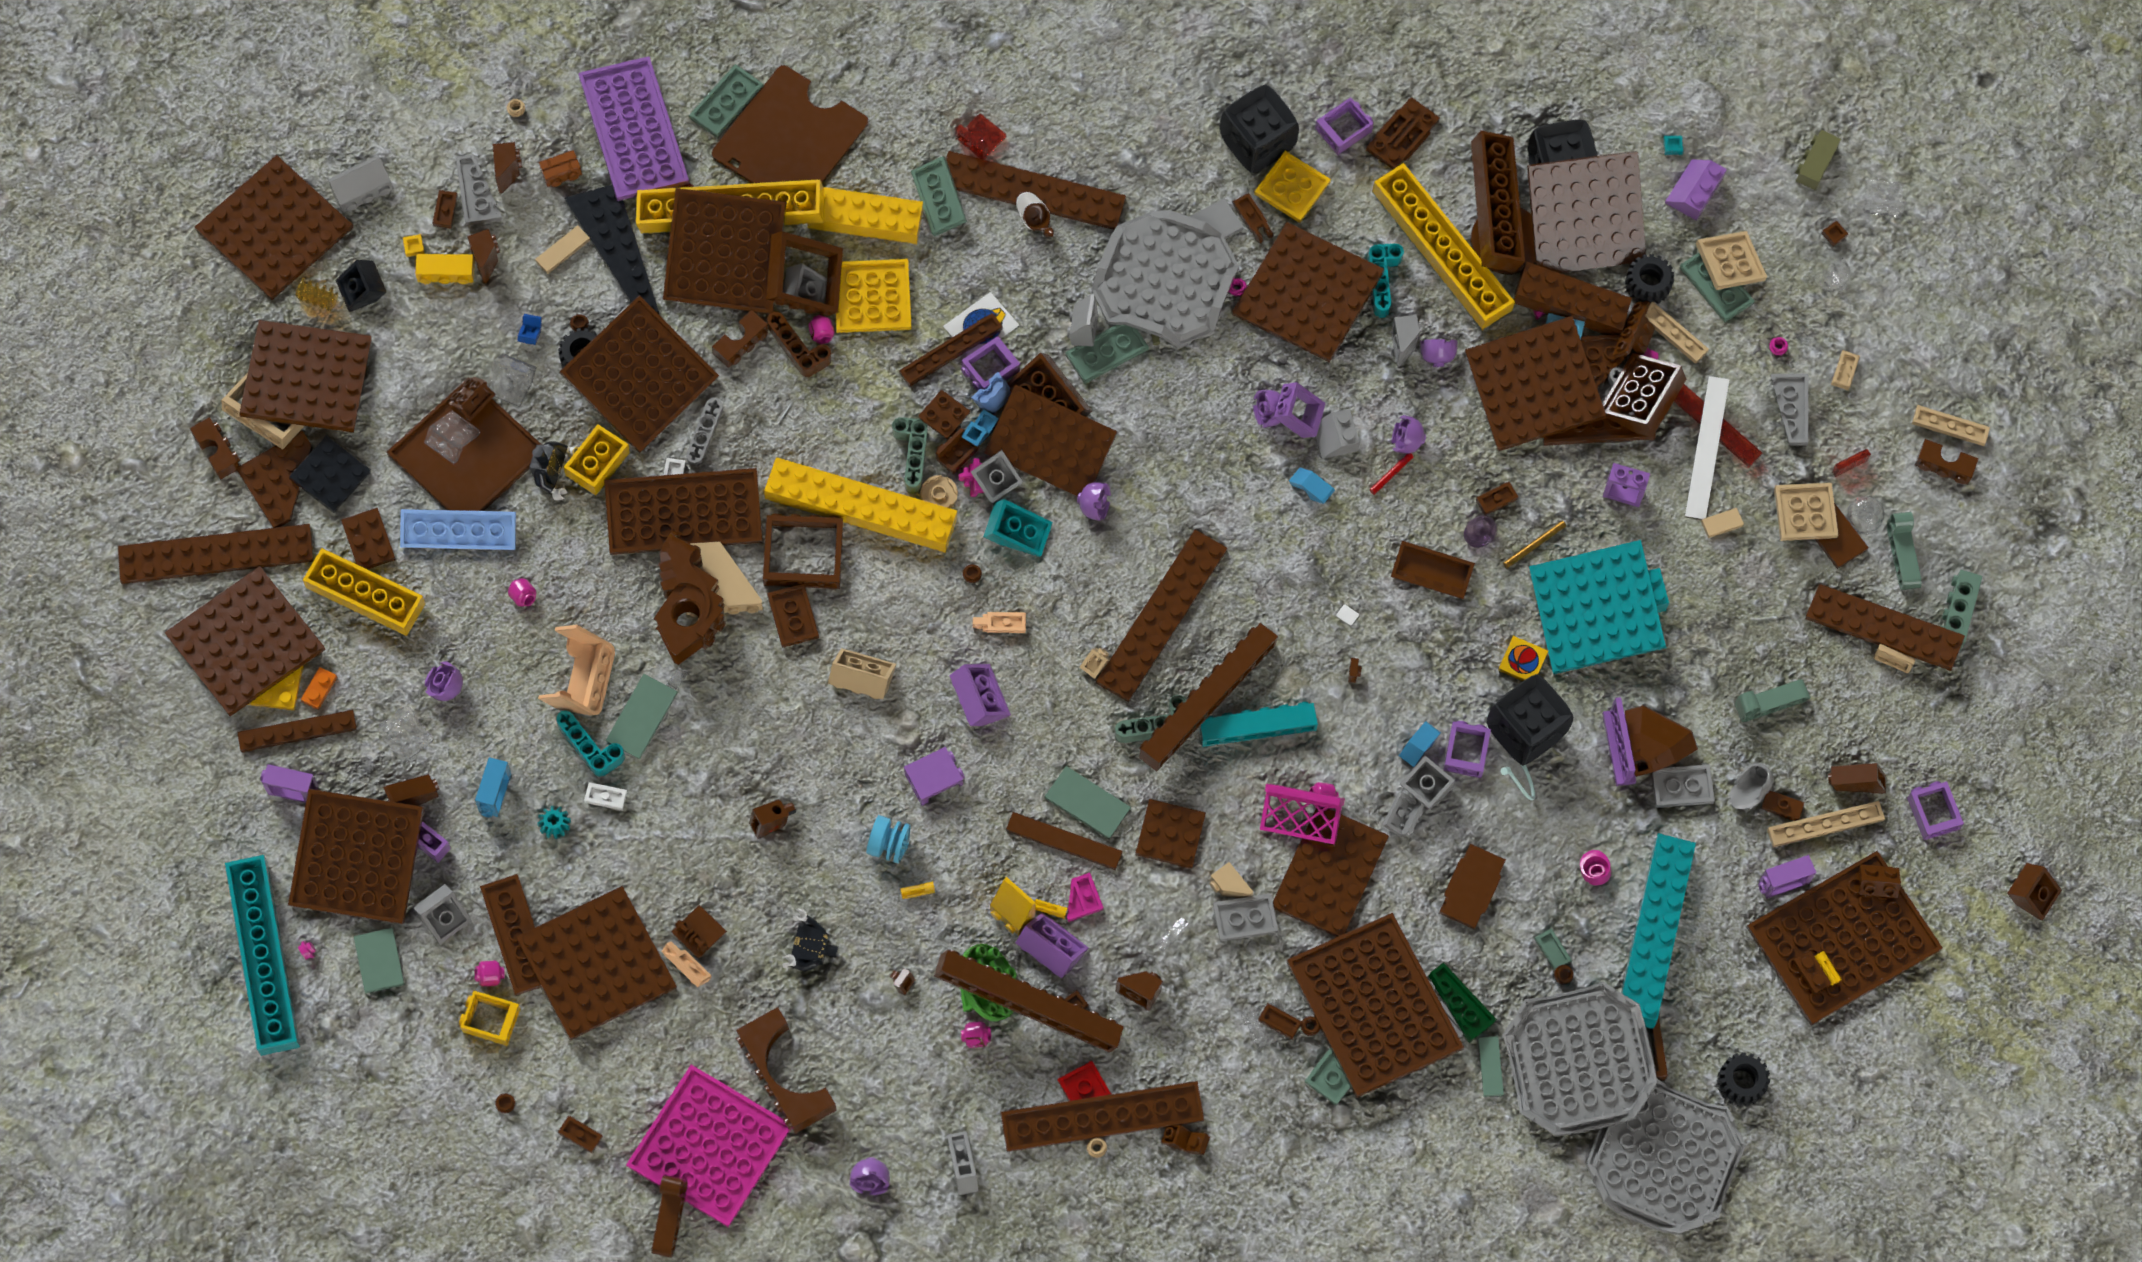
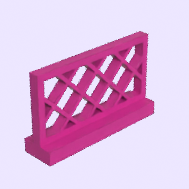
(1299, 796)

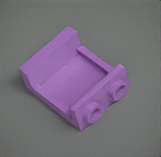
(933, 774)

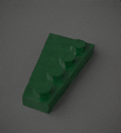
(1464, 1006)

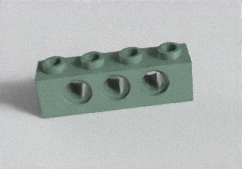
(1970, 584)

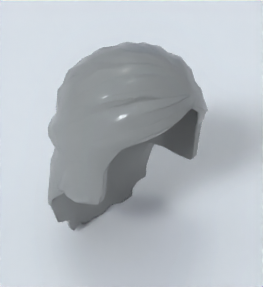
(1751, 786)

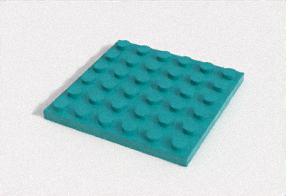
(1597, 607)

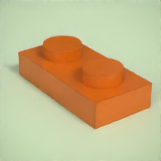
(319, 688)

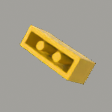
(445, 268)

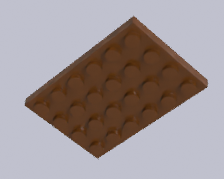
(1051, 441)
(1328, 878)

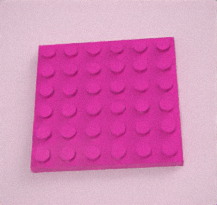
(713, 1142)

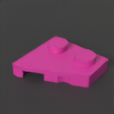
(1083, 898)

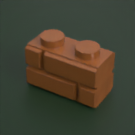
(560, 168)

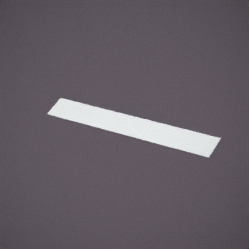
(1707, 447)

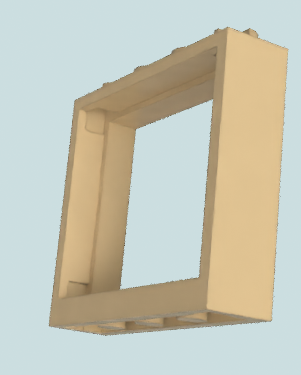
(262, 427)

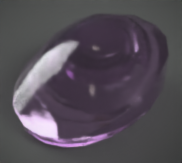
(1480, 531)

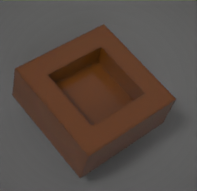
(1834, 233)
(1354, 670)

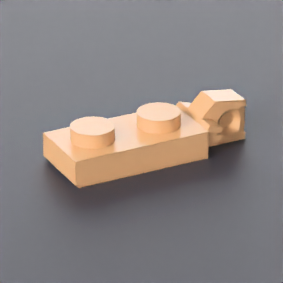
(1001, 622)
(686, 964)

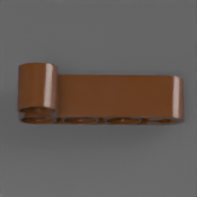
(795, 343)
(669, 1215)

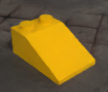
(1012, 907)

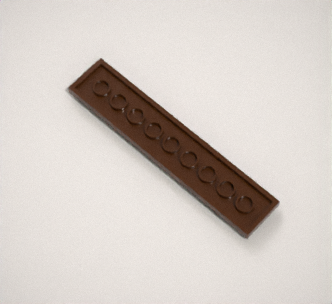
(1059, 195)
(215, 553)
(1161, 615)
(1102, 1116)

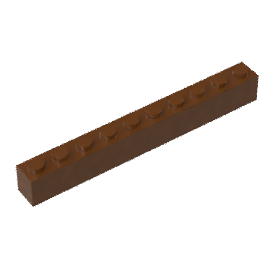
(1207, 697)
(1028, 1000)

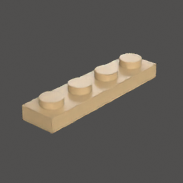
(1676, 334)
(1950, 425)

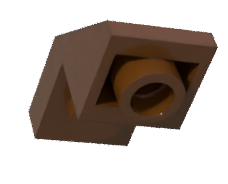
(1185, 1140)

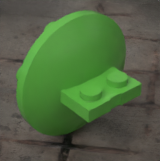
(989, 956)

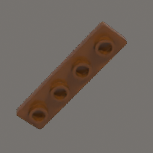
(1636, 331)

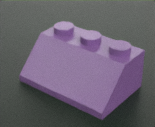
(1696, 187)
(979, 694)
(1051, 945)

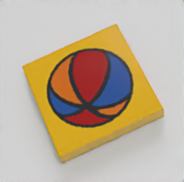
(1522, 659)

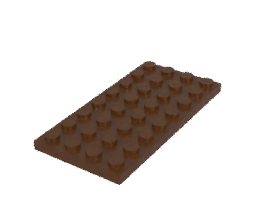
(697, 505)

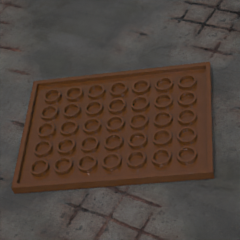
(1861, 934)
(1374, 1005)

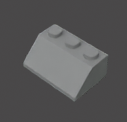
(360, 184)

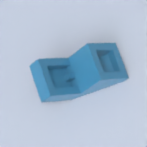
(980, 429)
(1314, 486)
(1419, 744)

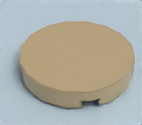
(939, 491)

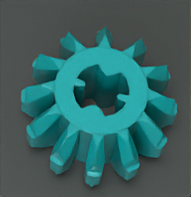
(561, 822)

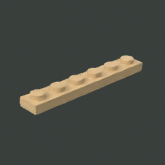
(1825, 824)

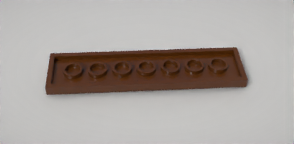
(1885, 627)

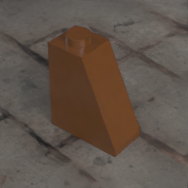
(1858, 778)
(413, 791)

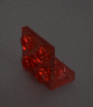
(980, 136)

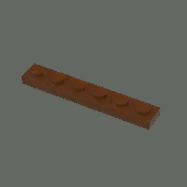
(297, 731)

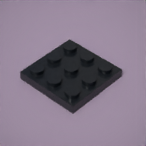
(330, 474)

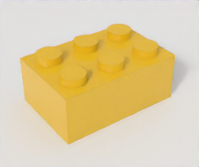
(596, 459)

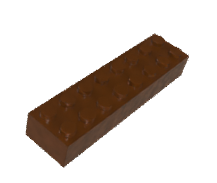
(1497, 201)

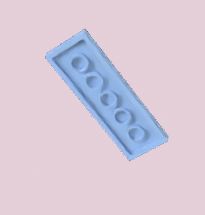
(458, 529)

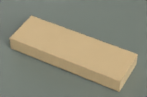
(562, 249)

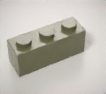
(1817, 159)

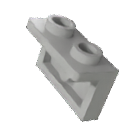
(1403, 815)

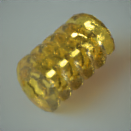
(315, 295)

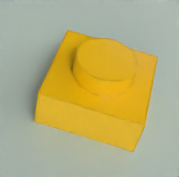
(413, 245)

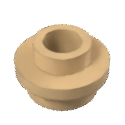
(515, 103)
(1096, 1141)

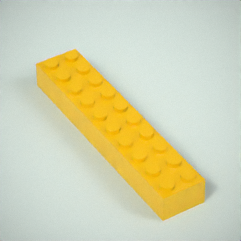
(803, 201)
(1443, 246)
(860, 504)

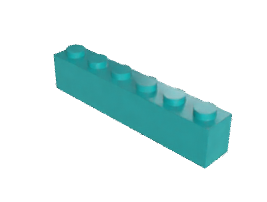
(1258, 724)

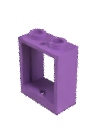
(1330, 136)
(1002, 351)
(1312, 415)
(1620, 479)
(1465, 767)
(287, 783)
(1941, 828)
(1787, 877)

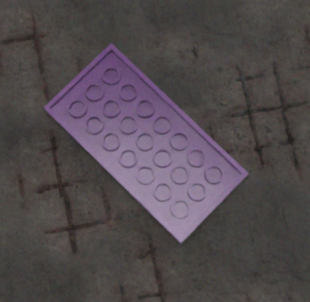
(633, 128)

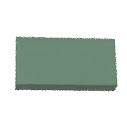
(1552, 949)

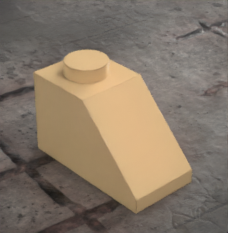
(1229, 883)

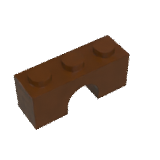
(730, 350)
(208, 434)
(1930, 459)

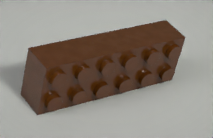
(1566, 297)

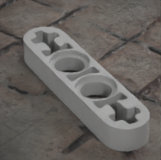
(703, 431)

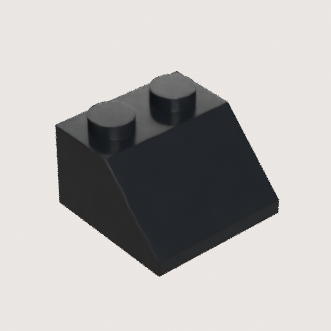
(360, 285)

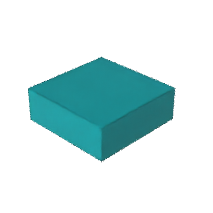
(1673, 145)

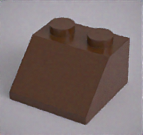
(506, 164)
(485, 251)
(2034, 890)
(1140, 988)

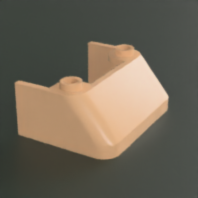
(589, 673)

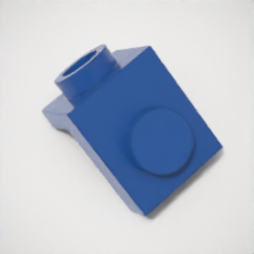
(530, 329)

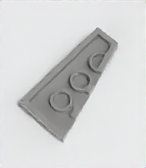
(476, 196)
(1792, 400)

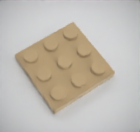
(1731, 260)
(1806, 511)

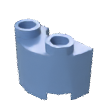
(994, 396)

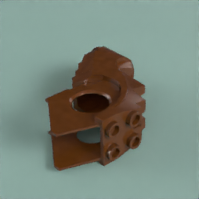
(691, 591)

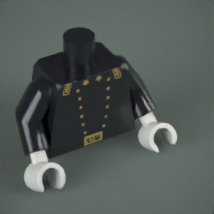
(547, 464)
(809, 945)

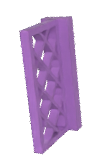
(1619, 744)

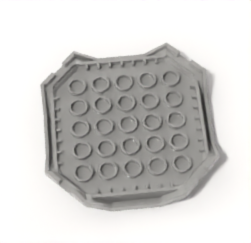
(1165, 276)
(1580, 1059)
(1668, 1162)

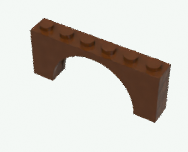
(798, 1108)

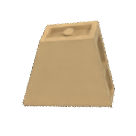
(732, 583)

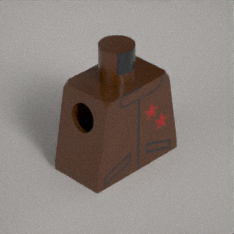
(770, 817)

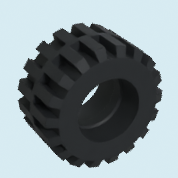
(1654, 267)
(574, 342)
(1749, 1065)

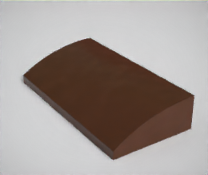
(1432, 570)

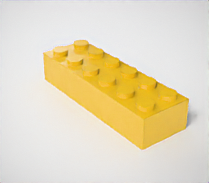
(871, 215)
(364, 591)

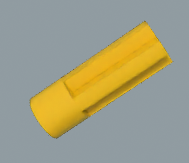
(917, 890)
(1052, 909)
(1828, 968)

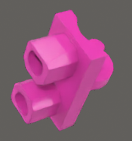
(969, 479)

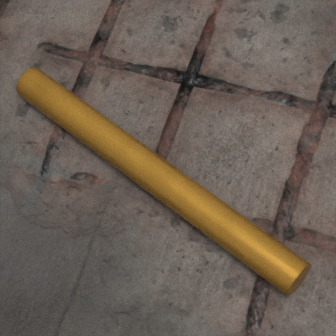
(1533, 545)

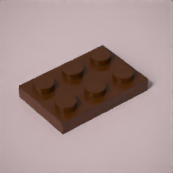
(368, 539)
(793, 615)

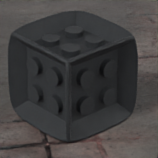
(1259, 128)
(1561, 142)
(1529, 719)

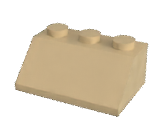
(861, 674)

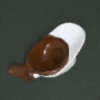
(1034, 213)

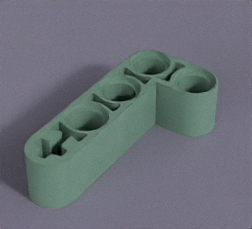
(913, 456)
(1903, 550)
(1757, 705)
(1148, 722)

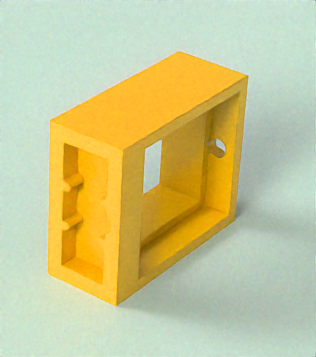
(509, 1022)

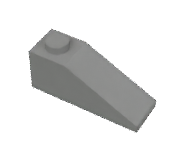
(962, 1163)

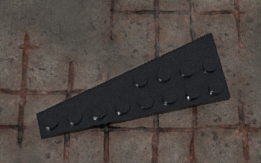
(613, 238)

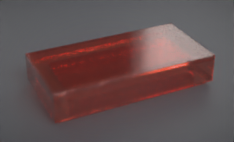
(1851, 462)

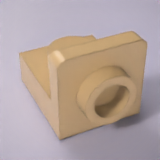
(1095, 662)

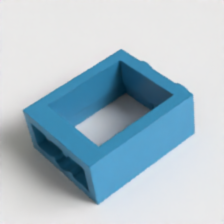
(493, 787)

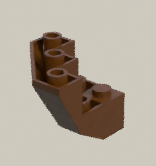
(1656, 740)

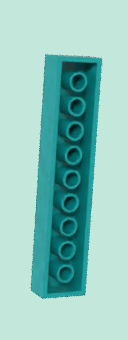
(1657, 924)
(262, 955)

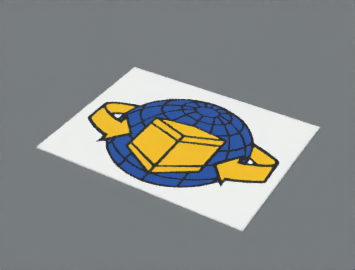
(978, 311)

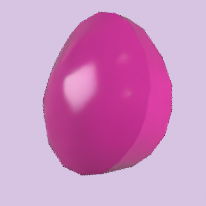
(1595, 867)

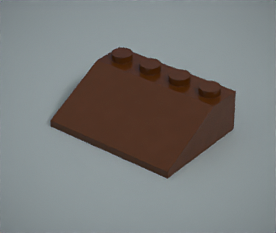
(1047, 380)
(1644, 393)

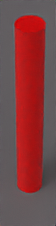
(1391, 473)

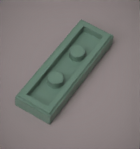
(1490, 1066)

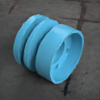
(888, 839)

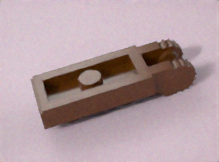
(1252, 217)

